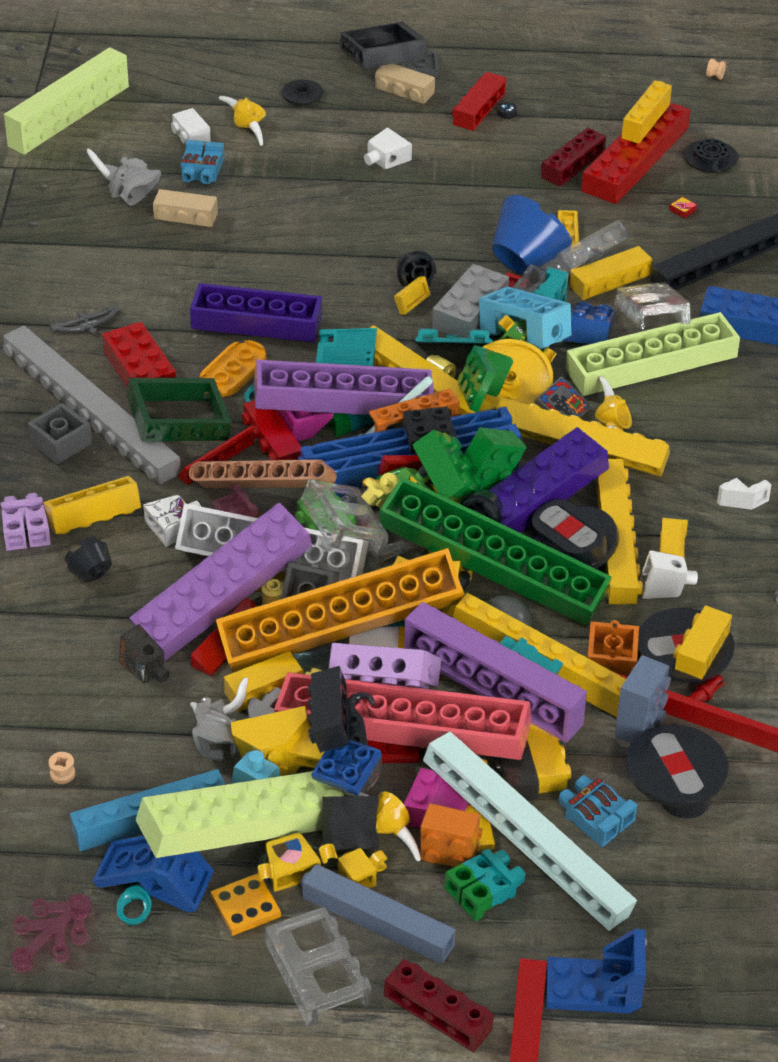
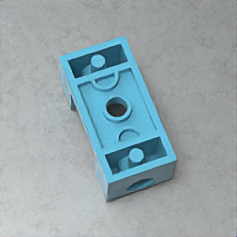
(545, 317)

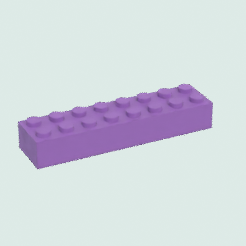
(332, 386)
(223, 580)
(496, 670)

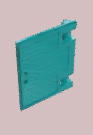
(452, 339)
(348, 346)

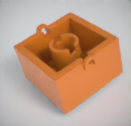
(614, 646)
(449, 835)

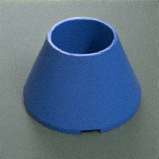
(527, 235)

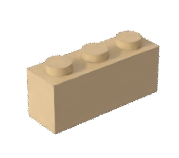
(405, 82)
(185, 208)

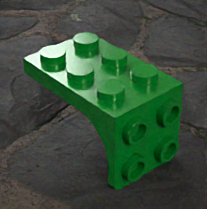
(483, 375)

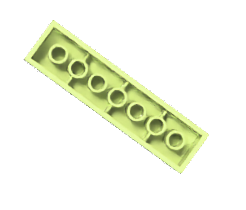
(66, 100)
(652, 353)
(233, 813)

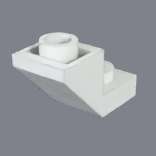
(740, 496)

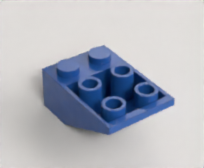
(590, 323)

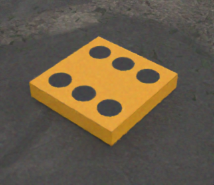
(245, 904)

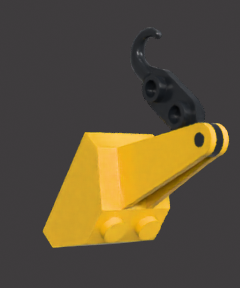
(285, 735)

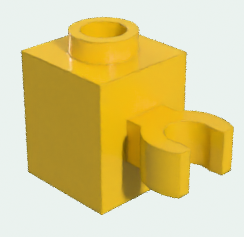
(360, 868)

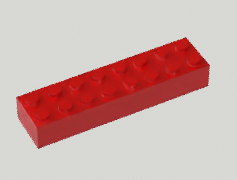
(628, 161)

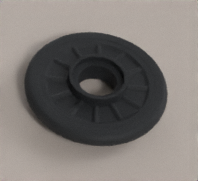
(302, 91)

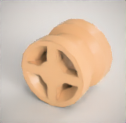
(716, 69)
(58, 773)

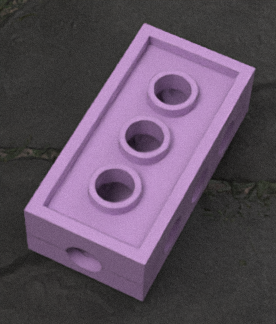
(387, 665)

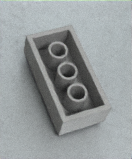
(459, 308)

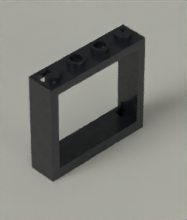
(411, 45)

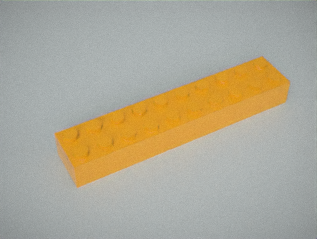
(339, 609)

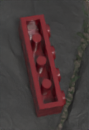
(573, 157)
(439, 1005)

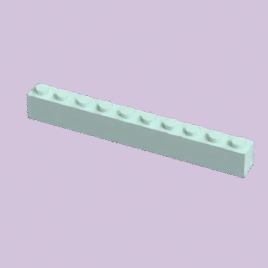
(530, 831)

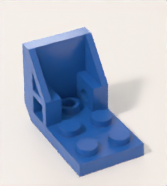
(172, 879)
(600, 985)

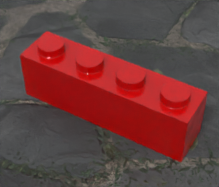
(479, 101)
(271, 432)

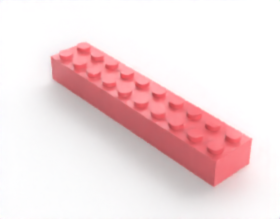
(422, 715)

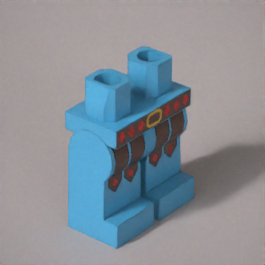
(200, 162)
(597, 809)

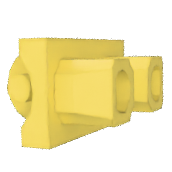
(379, 490)

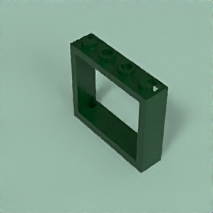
(178, 390)

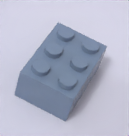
(642, 699)

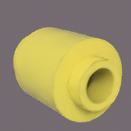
(443, 364)
(272, 591)

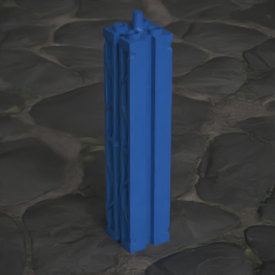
(361, 455)

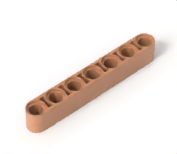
(261, 473)

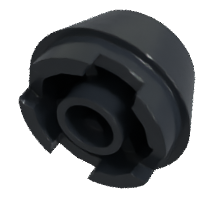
(413, 265)
(485, 503)
(89, 560)

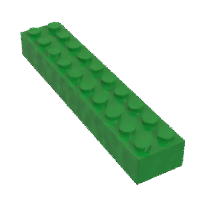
(495, 551)

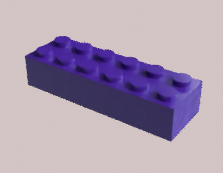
(256, 312)
(550, 476)

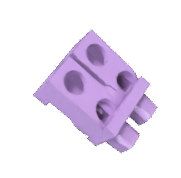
(21, 514)

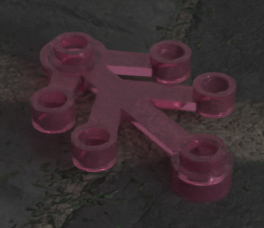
(51, 927)

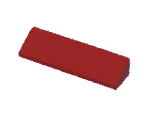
(222, 452)
(210, 653)

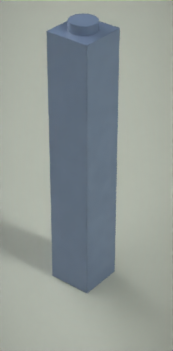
(378, 913)

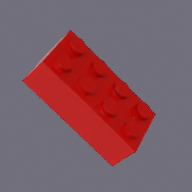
(135, 354)

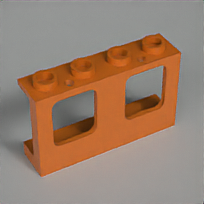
(386, 415)

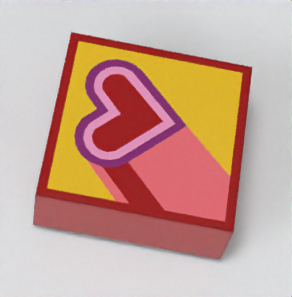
(683, 207)

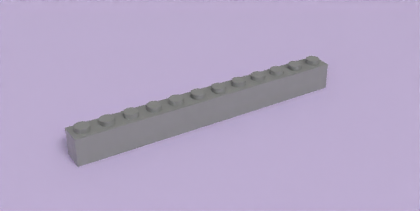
(91, 404)

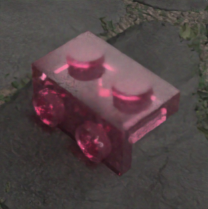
(236, 503)

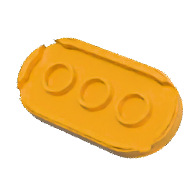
(234, 366)

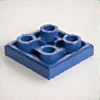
(347, 766)

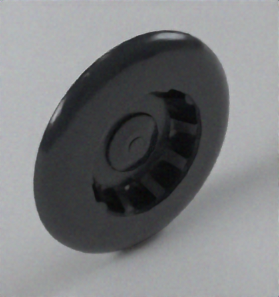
(711, 155)

